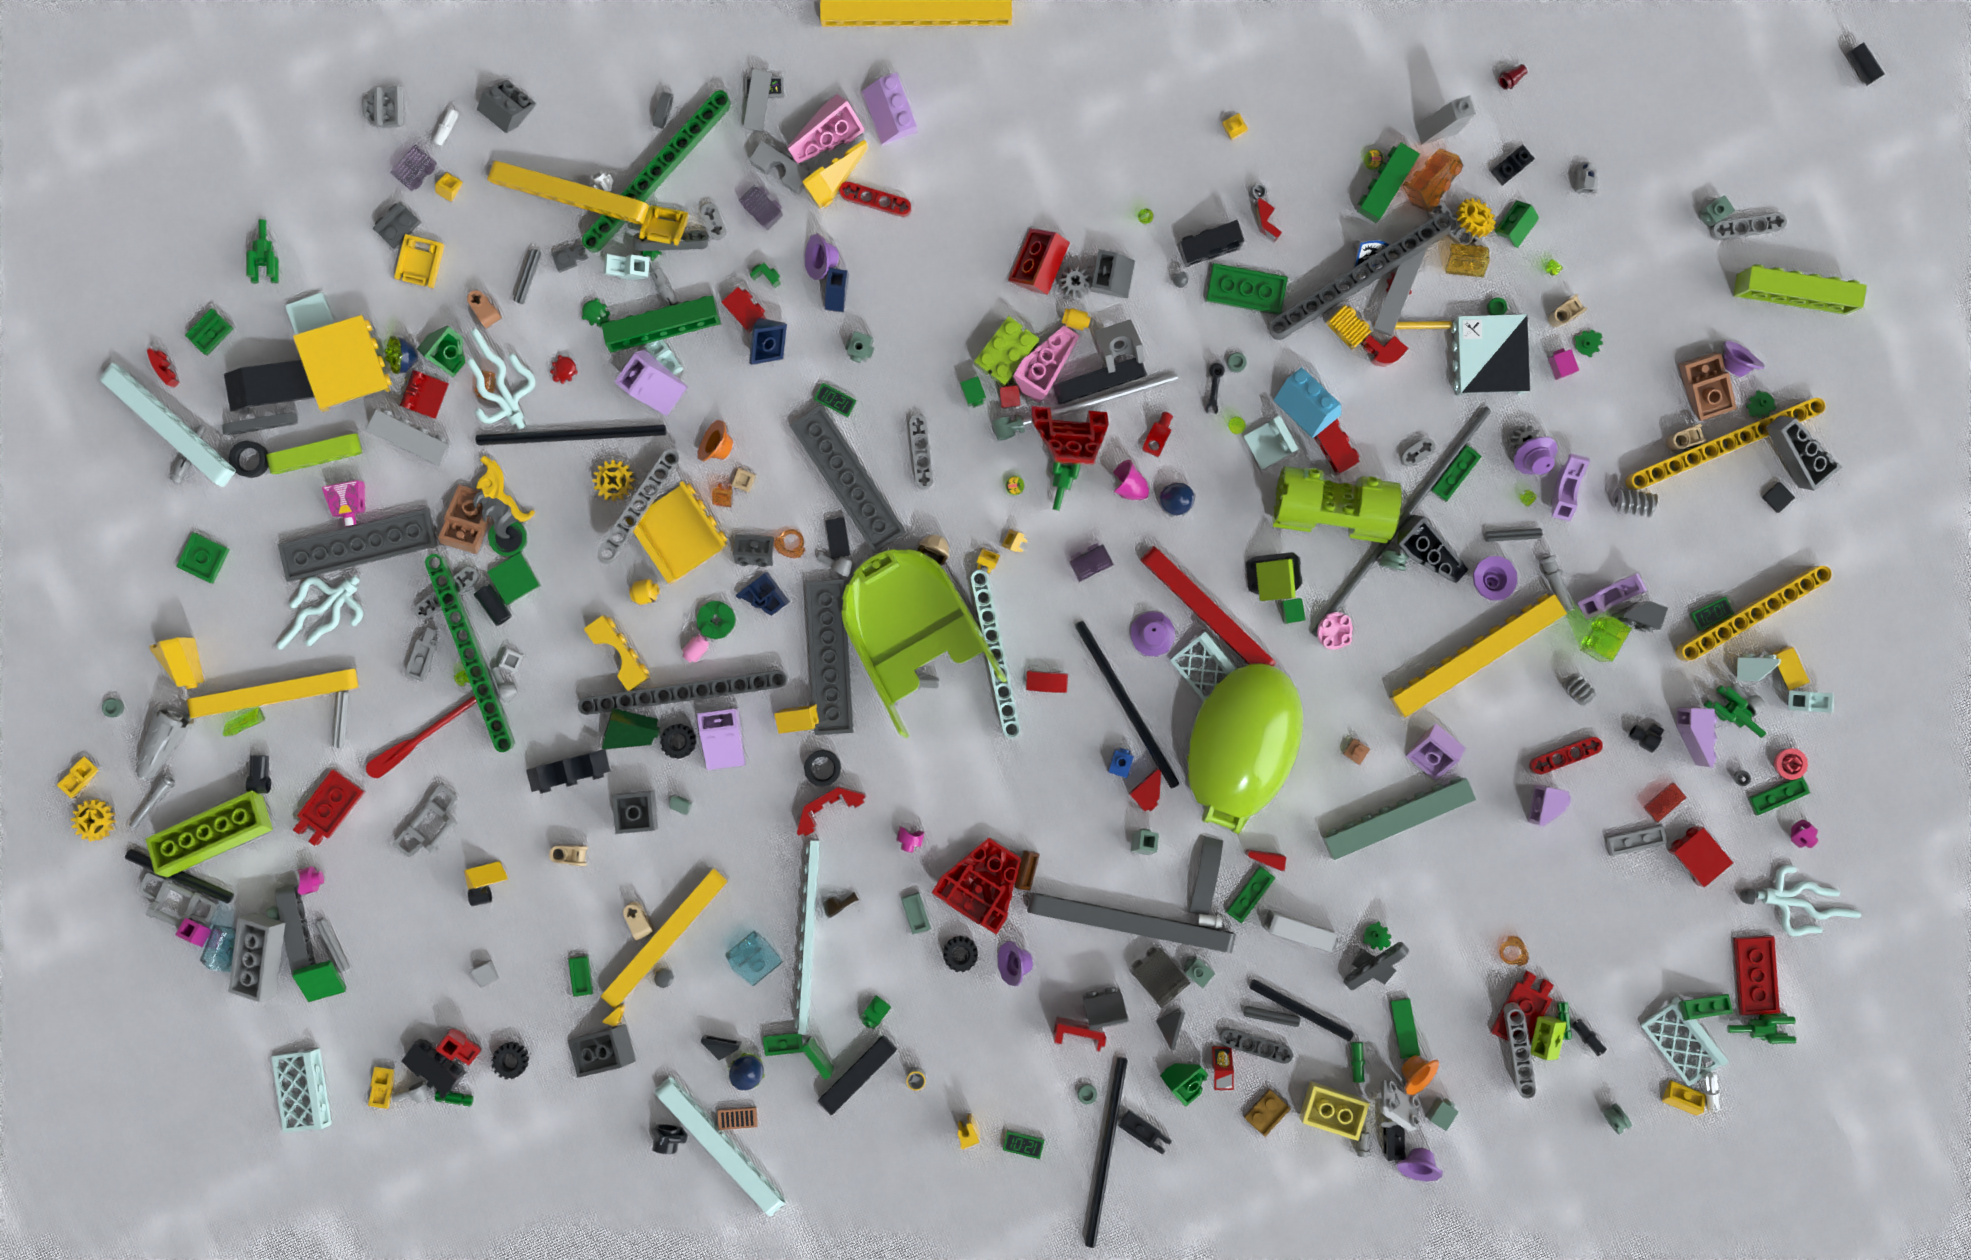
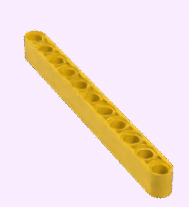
(1716, 447)

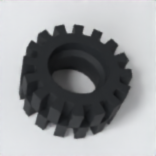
(689, 741)
(960, 965)
(501, 1068)

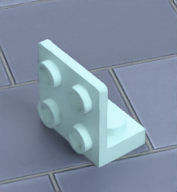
(1270, 442)

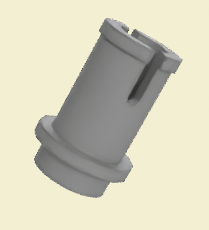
(1363, 1145)

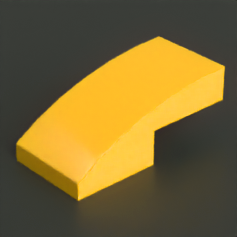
(78, 778)
(382, 1087)

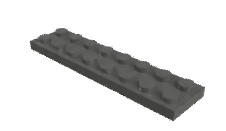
(847, 479)
(357, 545)
(829, 657)

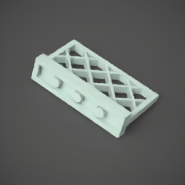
(1216, 653)
(1699, 1034)
(314, 1089)

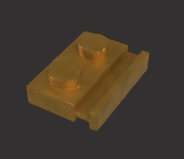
(1267, 1112)

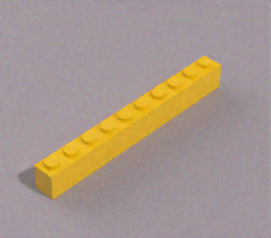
(915, 13)
(1478, 655)

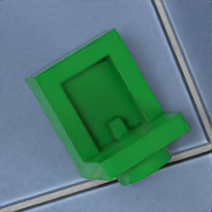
(771, 274)
(874, 1012)

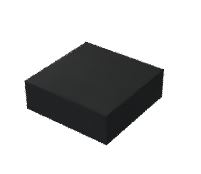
(1778, 497)

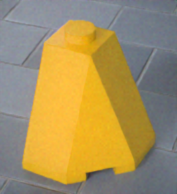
(180, 661)

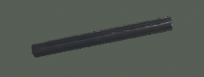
(183, 878)
(1301, 1010)

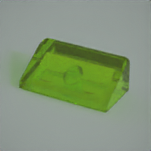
(243, 722)

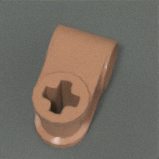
(484, 310)

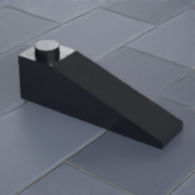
(1427, 547)

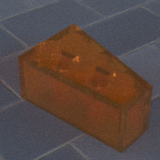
(1433, 180)

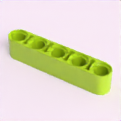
(314, 454)

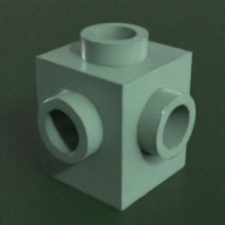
(863, 341)

